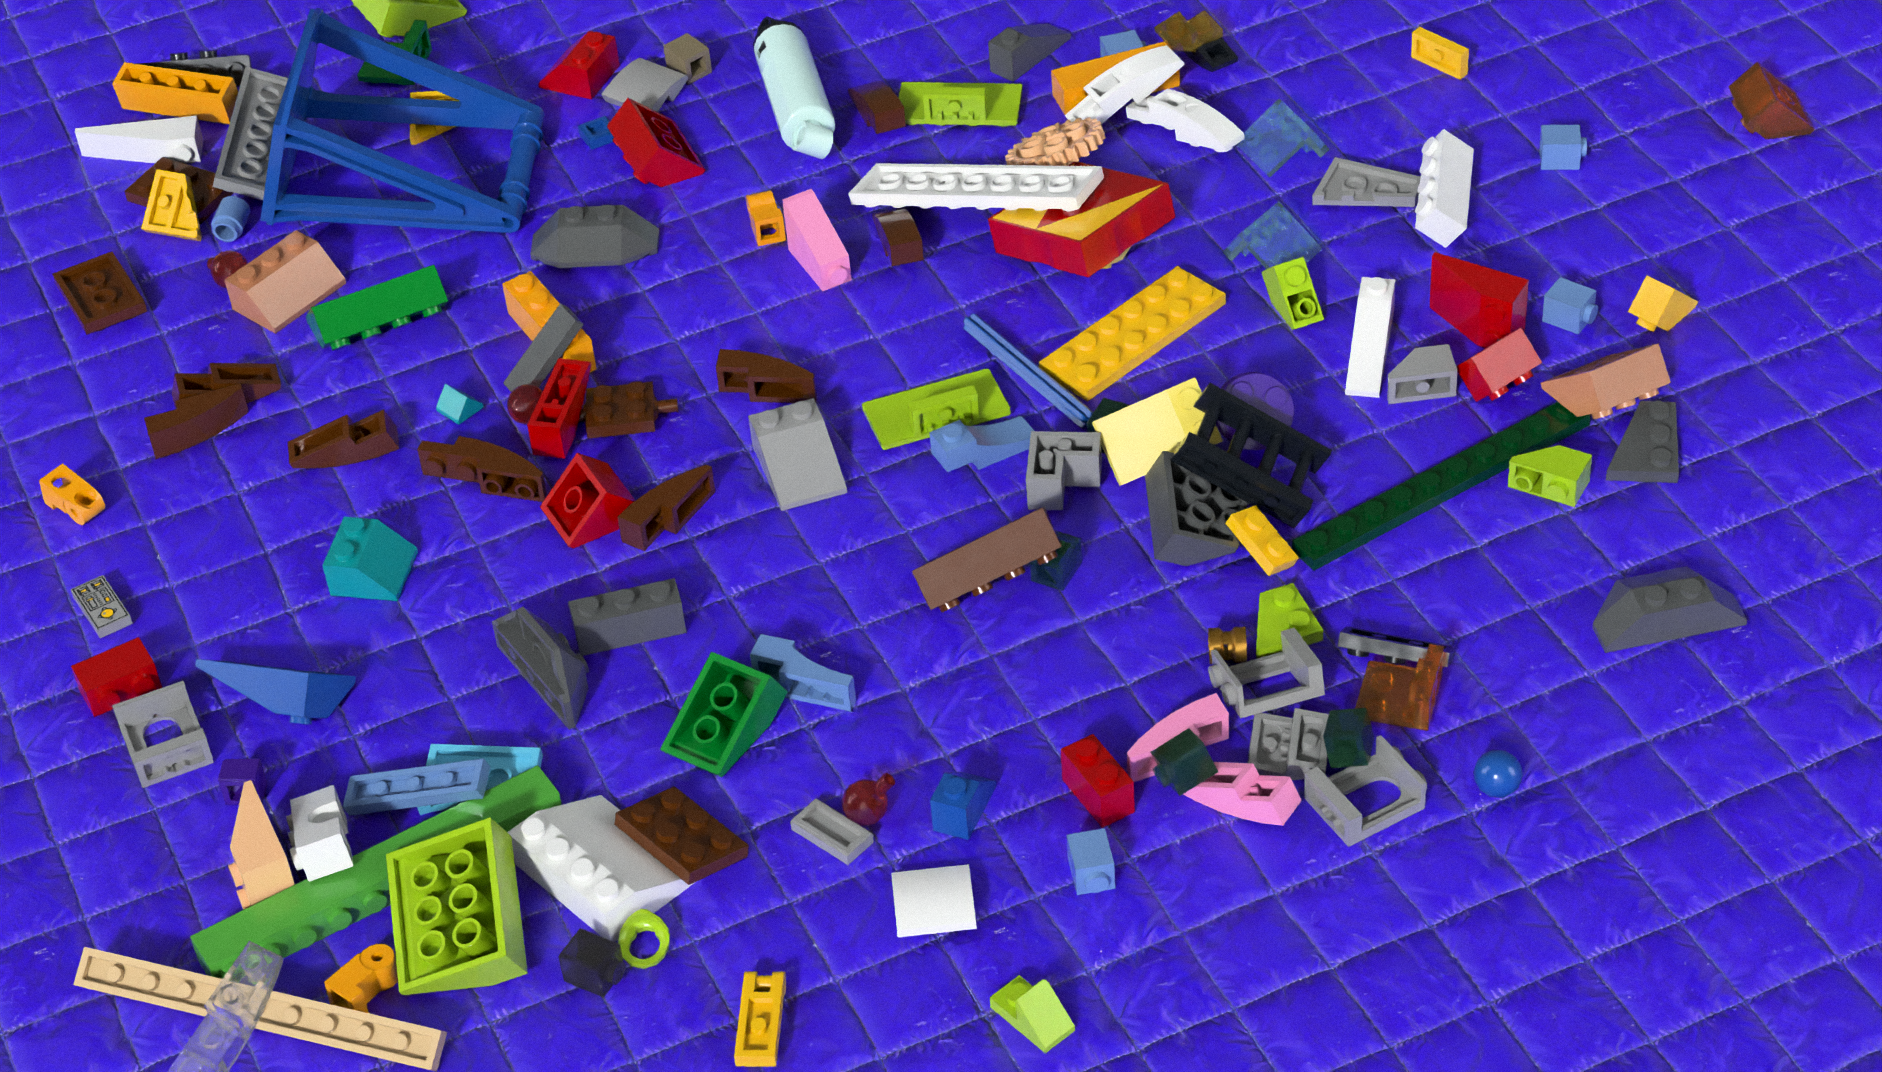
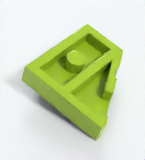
(1282, 610)

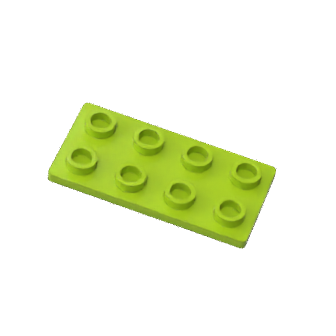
(961, 103)
(916, 412)

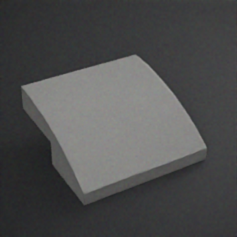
(645, 84)
(1288, 744)

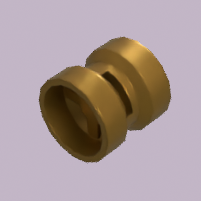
(1235, 640)

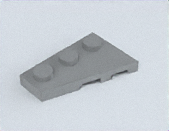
(1365, 185)

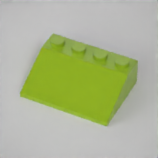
(397, 16)
(456, 911)

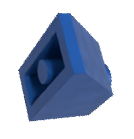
(960, 803)

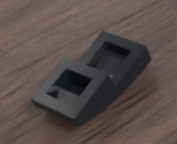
(1213, 55)

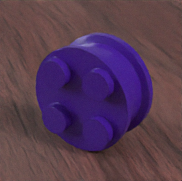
(1262, 393)

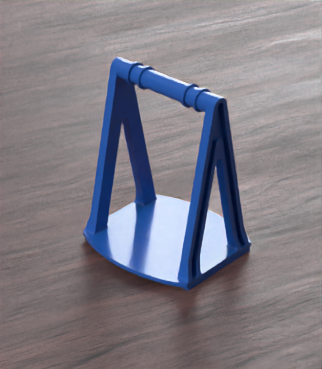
(451, 203)

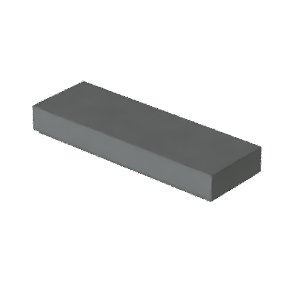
(545, 349)

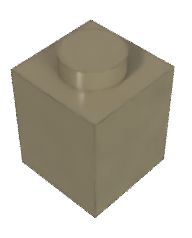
(688, 57)

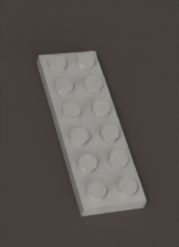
(249, 134)

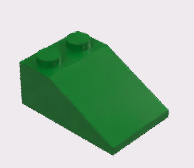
(723, 715)

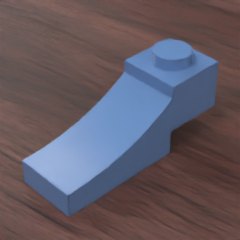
(981, 445)
(801, 676)

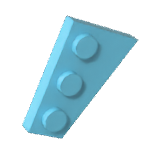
(503, 761)

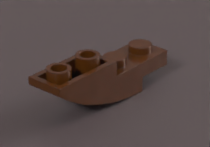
(491, 466)

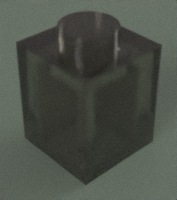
(592, 963)

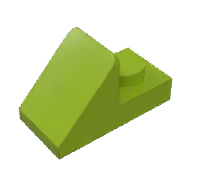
(1033, 1012)

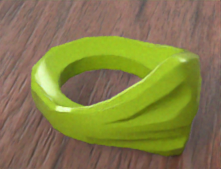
(638, 922)

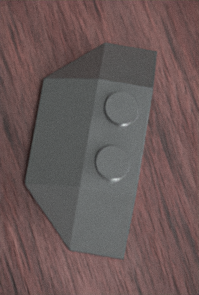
(594, 237)
(1663, 609)
(544, 662)

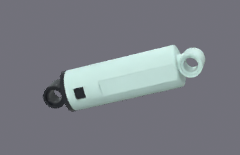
(794, 87)

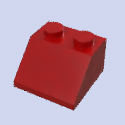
(584, 66)
(586, 501)

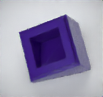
(235, 773)

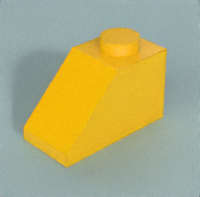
(1660, 305)

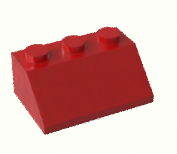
(653, 145)

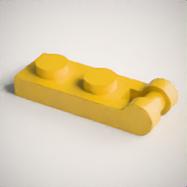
(760, 1019)

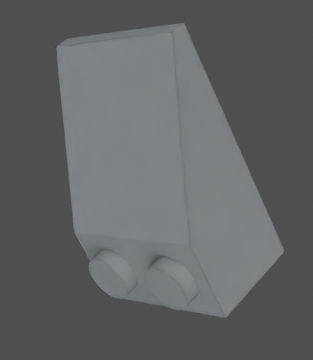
(796, 454)

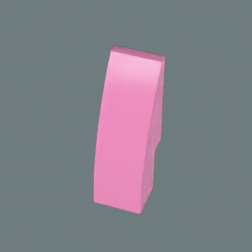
(1204, 717)
(1247, 795)

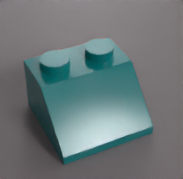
(368, 560)

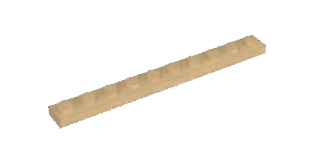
(282, 1015)

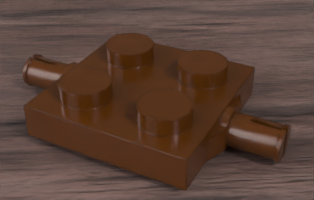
(623, 409)

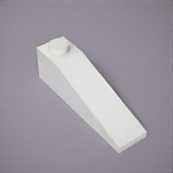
(144, 140)
(1370, 336)

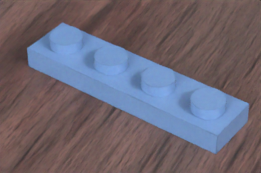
(416, 787)

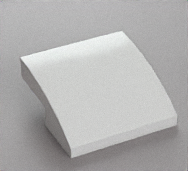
(933, 900)

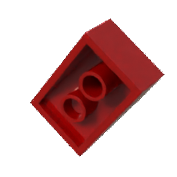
(1477, 299)

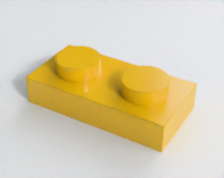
(1440, 53)
(1262, 540)

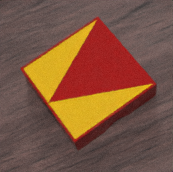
(1087, 239)

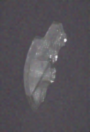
(231, 1012)

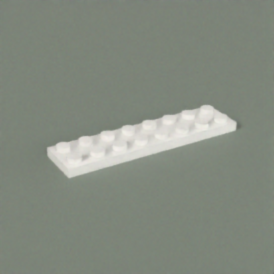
(977, 186)

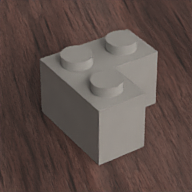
(1058, 462)

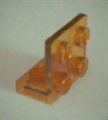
(1403, 693)

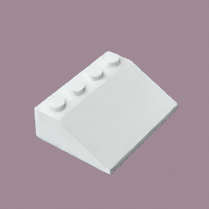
(592, 864)

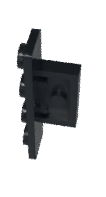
(207, 63)

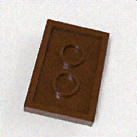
(205, 196)
(99, 293)
(681, 835)

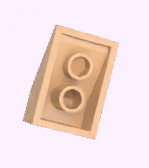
(257, 853)

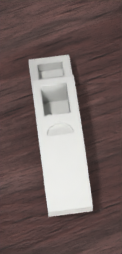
(1127, 80)
(1191, 118)

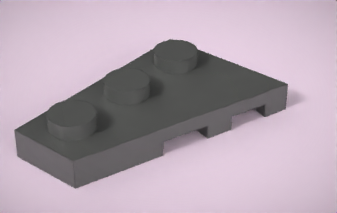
(1648, 446)

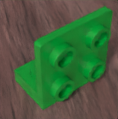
(415, 41)

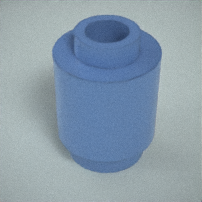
(230, 218)

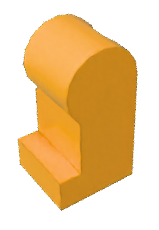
(765, 214)
(73, 497)
(363, 978)

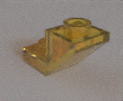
(1190, 34)

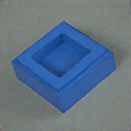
(596, 132)

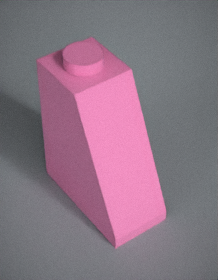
(815, 241)

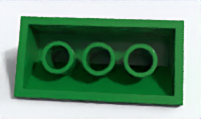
(377, 307)

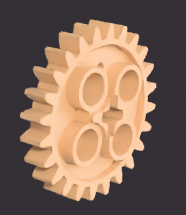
(1058, 144)

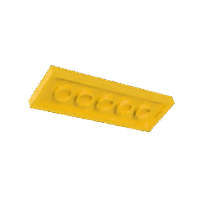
(1132, 333)

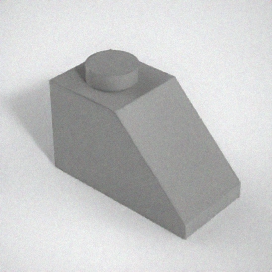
(1423, 375)

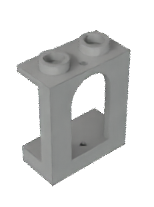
(1295, 658)
(171, 756)
(1329, 799)

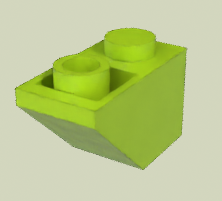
(1293, 293)
(1551, 473)

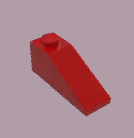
(559, 409)

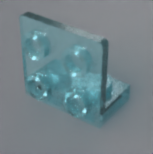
(1278, 137)
(1274, 239)

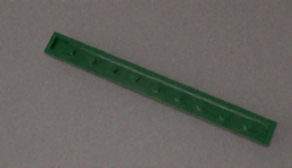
(1435, 485)

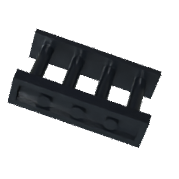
(1237, 476)

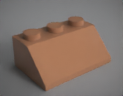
(284, 282)
(1610, 382)

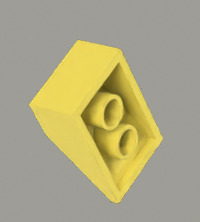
(1143, 430)

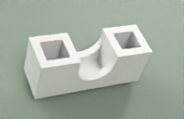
(319, 834)

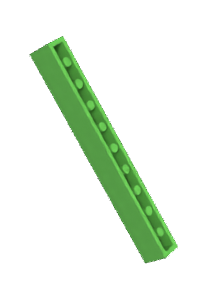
(333, 902)

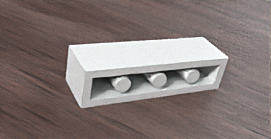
(1444, 188)

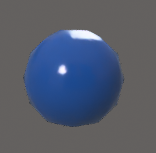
(1498, 773)

